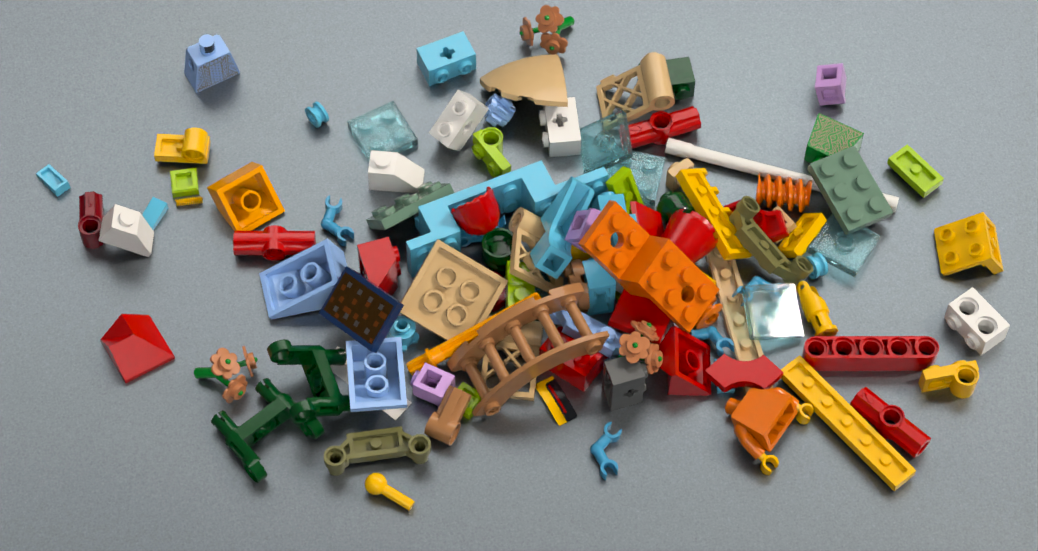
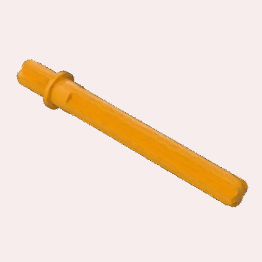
(445, 350)

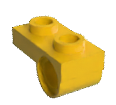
(186, 148)
(948, 377)

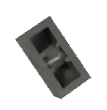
(623, 382)

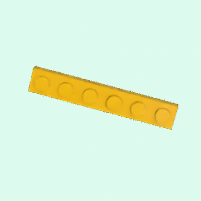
(847, 423)

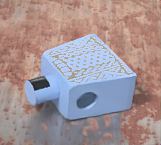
(209, 62)

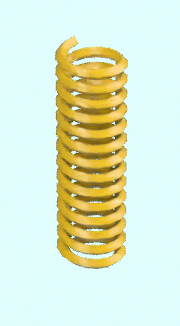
(181, 202)

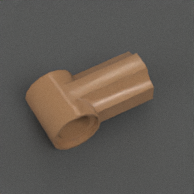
(445, 423)

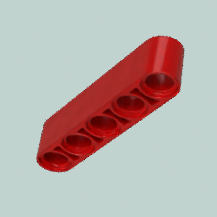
(880, 346)

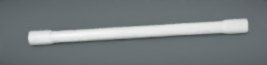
(686, 149)

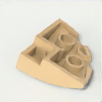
(533, 77)

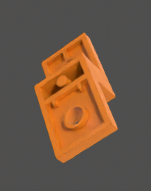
(649, 266)

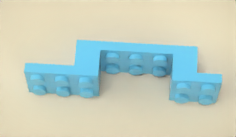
(525, 188)

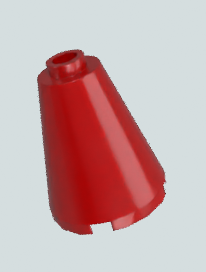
(691, 234)

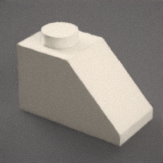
(393, 173)
(127, 230)

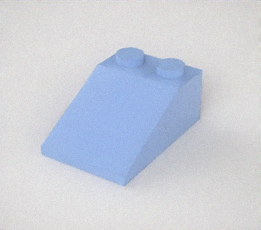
(302, 280)
(376, 378)

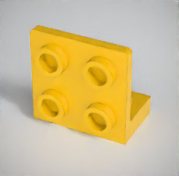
(968, 244)

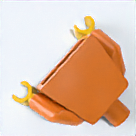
(762, 420)

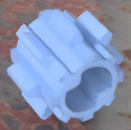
(499, 110)

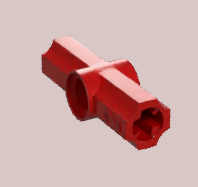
(671, 124)
(272, 242)
(902, 432)

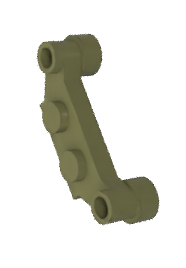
(761, 246)
(376, 445)

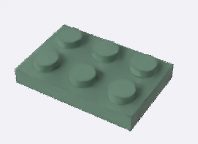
(850, 190)
(408, 205)

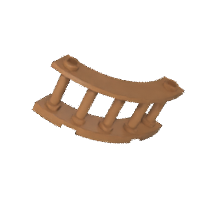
(510, 323)

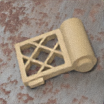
(652, 82)
(528, 228)
(533, 334)

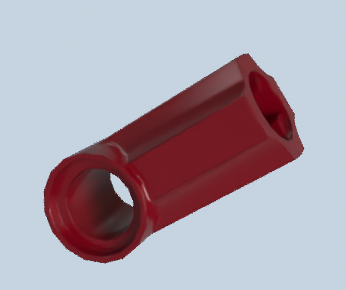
(90, 219)

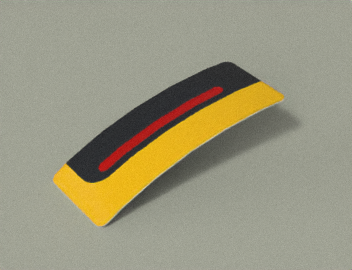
(556, 400)

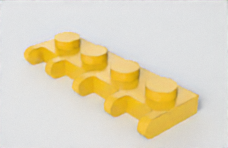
(706, 203)

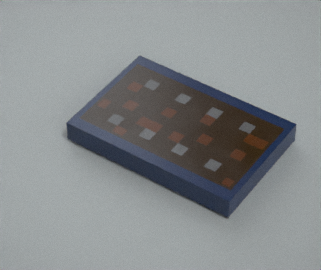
(361, 309)

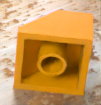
(246, 198)

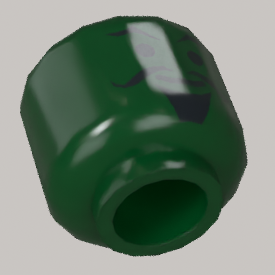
(672, 202)

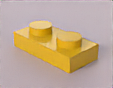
(807, 229)

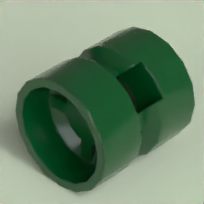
(497, 250)

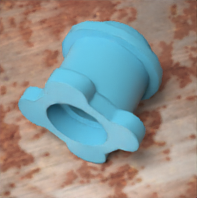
(406, 330)

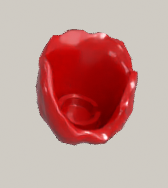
(478, 215)

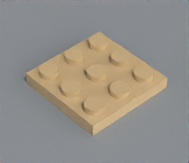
(451, 292)

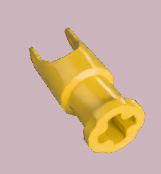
(816, 310)

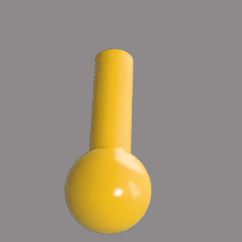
(377, 484)

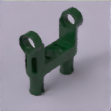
(316, 365)
(243, 437)

